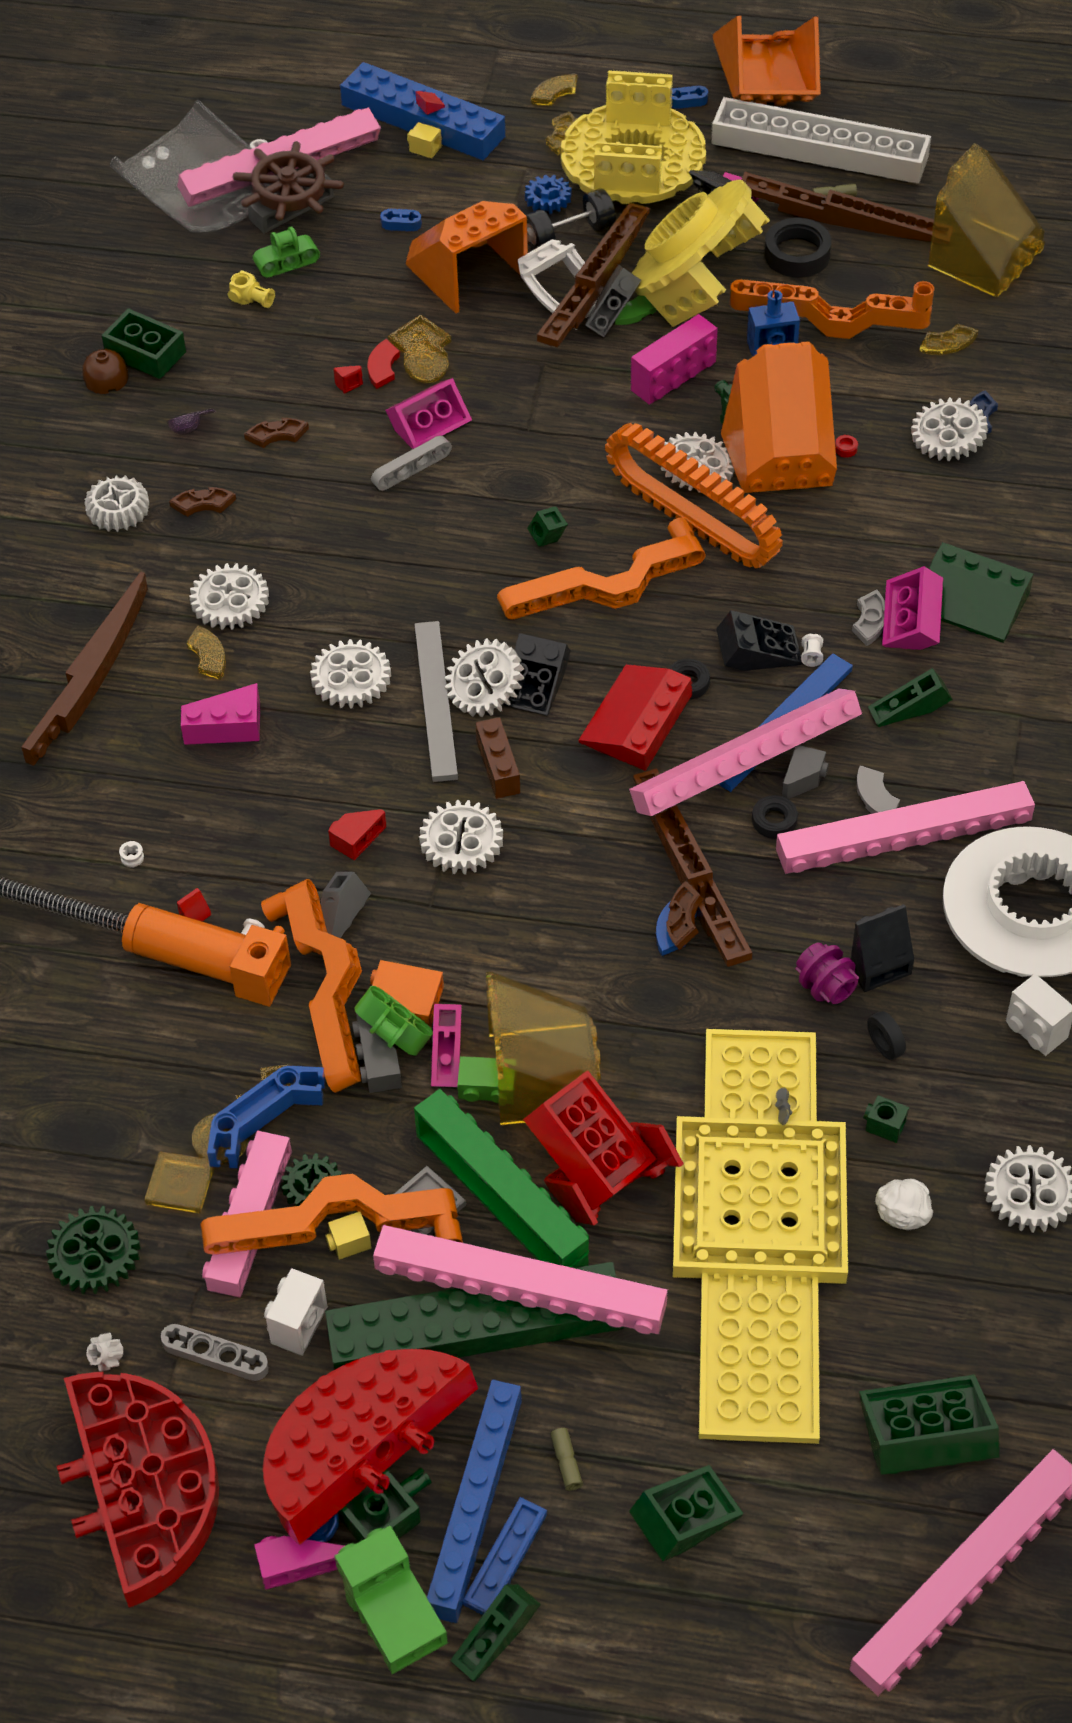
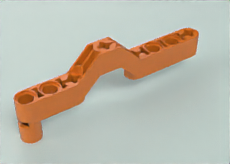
(841, 321)
(612, 591)
(343, 970)
(331, 1196)

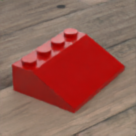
(638, 714)
(590, 1139)

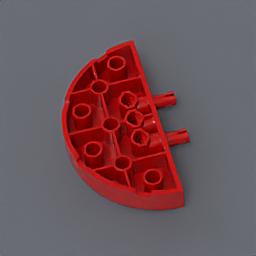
(355, 1428)
(149, 1477)

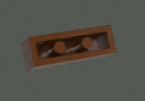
(498, 757)

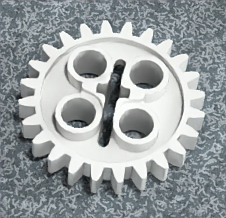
(949, 429)
(705, 452)
(229, 596)
(350, 673)
(464, 689)
(478, 843)
(1004, 1188)

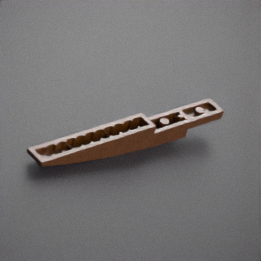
(840, 209)
(593, 276)
(87, 672)
(693, 867)

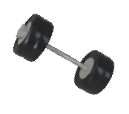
(597, 209)

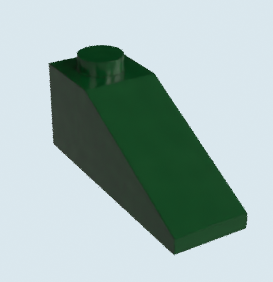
(911, 700)
(495, 1630)

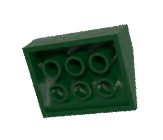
(980, 591)
(929, 1424)

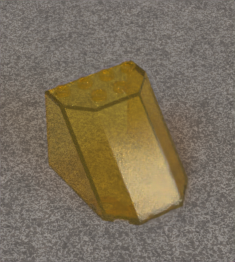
(982, 226)
(541, 1045)

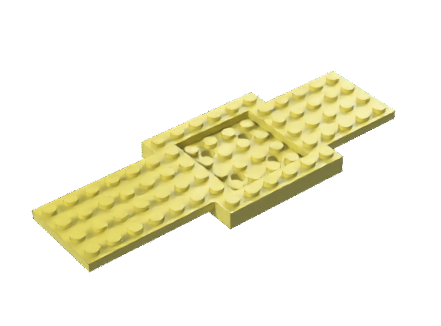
(760, 1274)

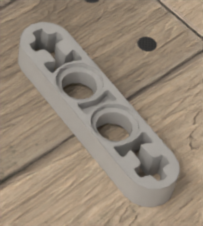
(389, 474)
(212, 1355)

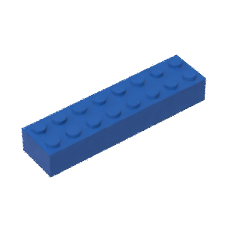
(393, 101)

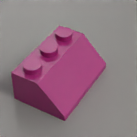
(429, 414)
(913, 610)

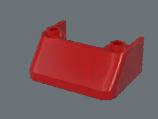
(573, 1200)

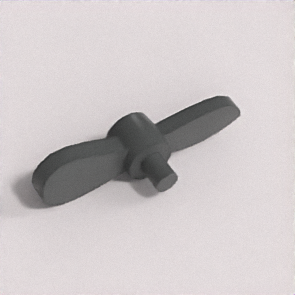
(783, 1106)

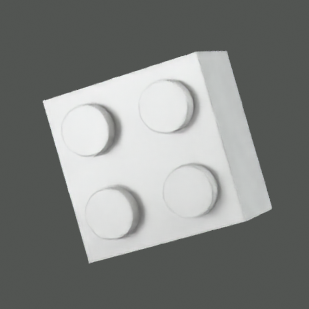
(1039, 1014)
(296, 1311)

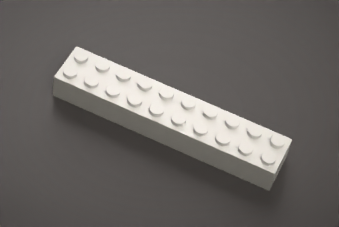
(821, 140)

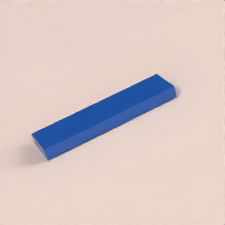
(505, 1555)

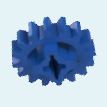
(548, 194)

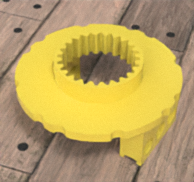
(634, 142)
(672, 267)

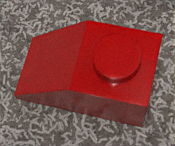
(356, 831)

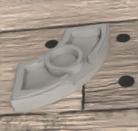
(872, 617)
(873, 792)

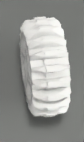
(117, 503)

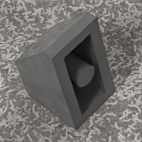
(804, 771)

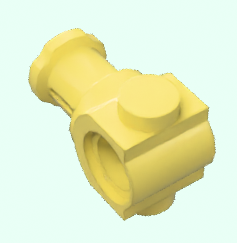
(246, 290)

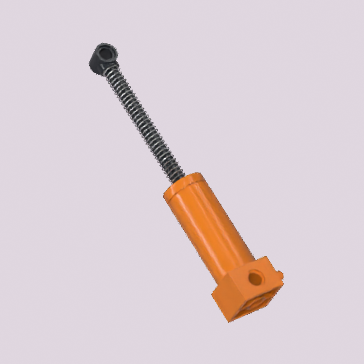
(250, 962)

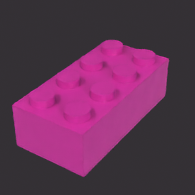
(673, 359)

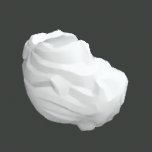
(904, 1204)

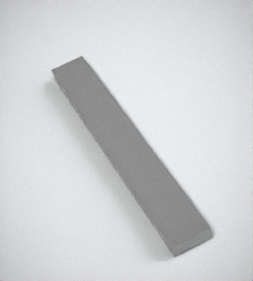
(436, 702)

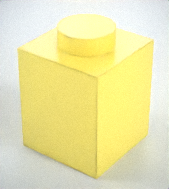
(424, 140)
(348, 1235)

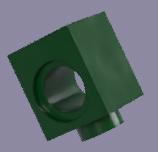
(547, 526)
(887, 1129)

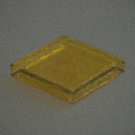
(418, 330)
(179, 1182)

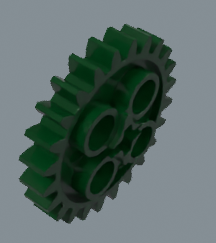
(111, 1232)

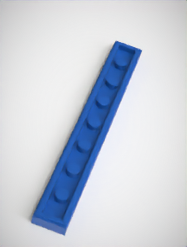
(818, 684)

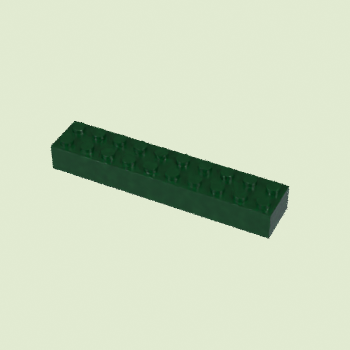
(452, 1324)

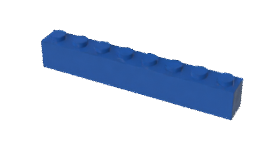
(474, 1500)

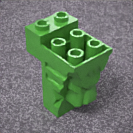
(389, 1599)

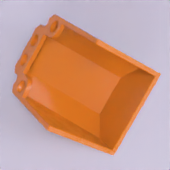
(770, 69)
(491, 223)
(781, 420)

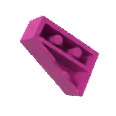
(223, 717)

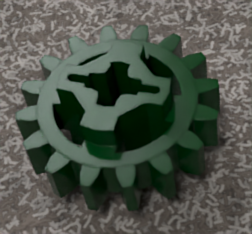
(303, 1175)

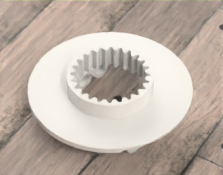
(978, 913)

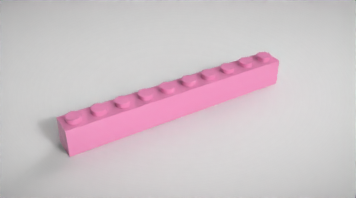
(319, 141)
(745, 752)
(904, 827)
(520, 1280)
(963, 1575)

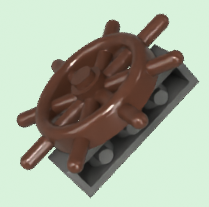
(290, 190)

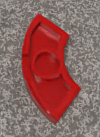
(380, 363)

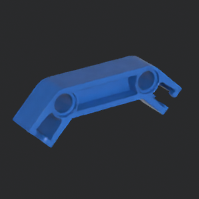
(261, 1106)

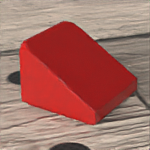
(428, 102)
(348, 378)
(194, 906)

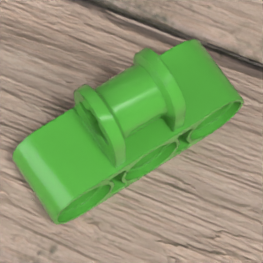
(285, 253)
(393, 1021)

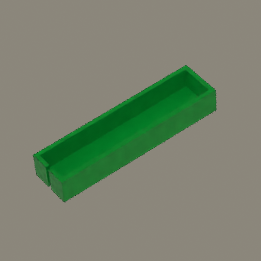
(500, 1183)

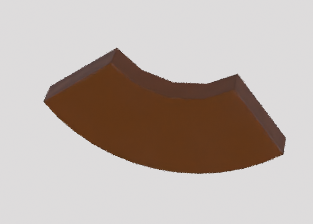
(283, 430)
(195, 501)
(682, 915)

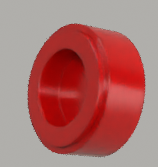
(846, 446)

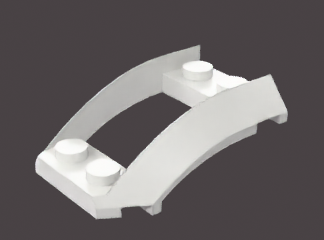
(541, 259)

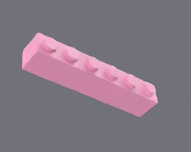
(256, 1191)

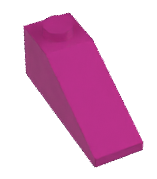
(446, 1045)
(286, 1561)

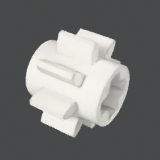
(104, 1352)

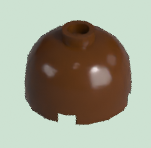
(104, 371)

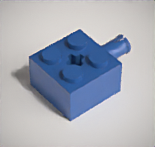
(772, 323)

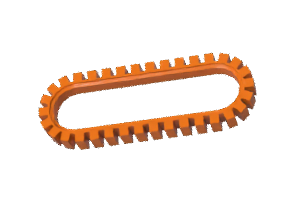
(701, 480)

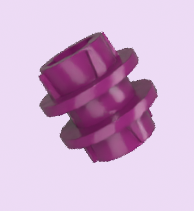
(827, 973)

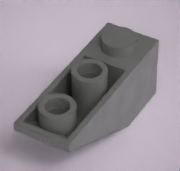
(612, 300)
(342, 901)
(380, 1061)

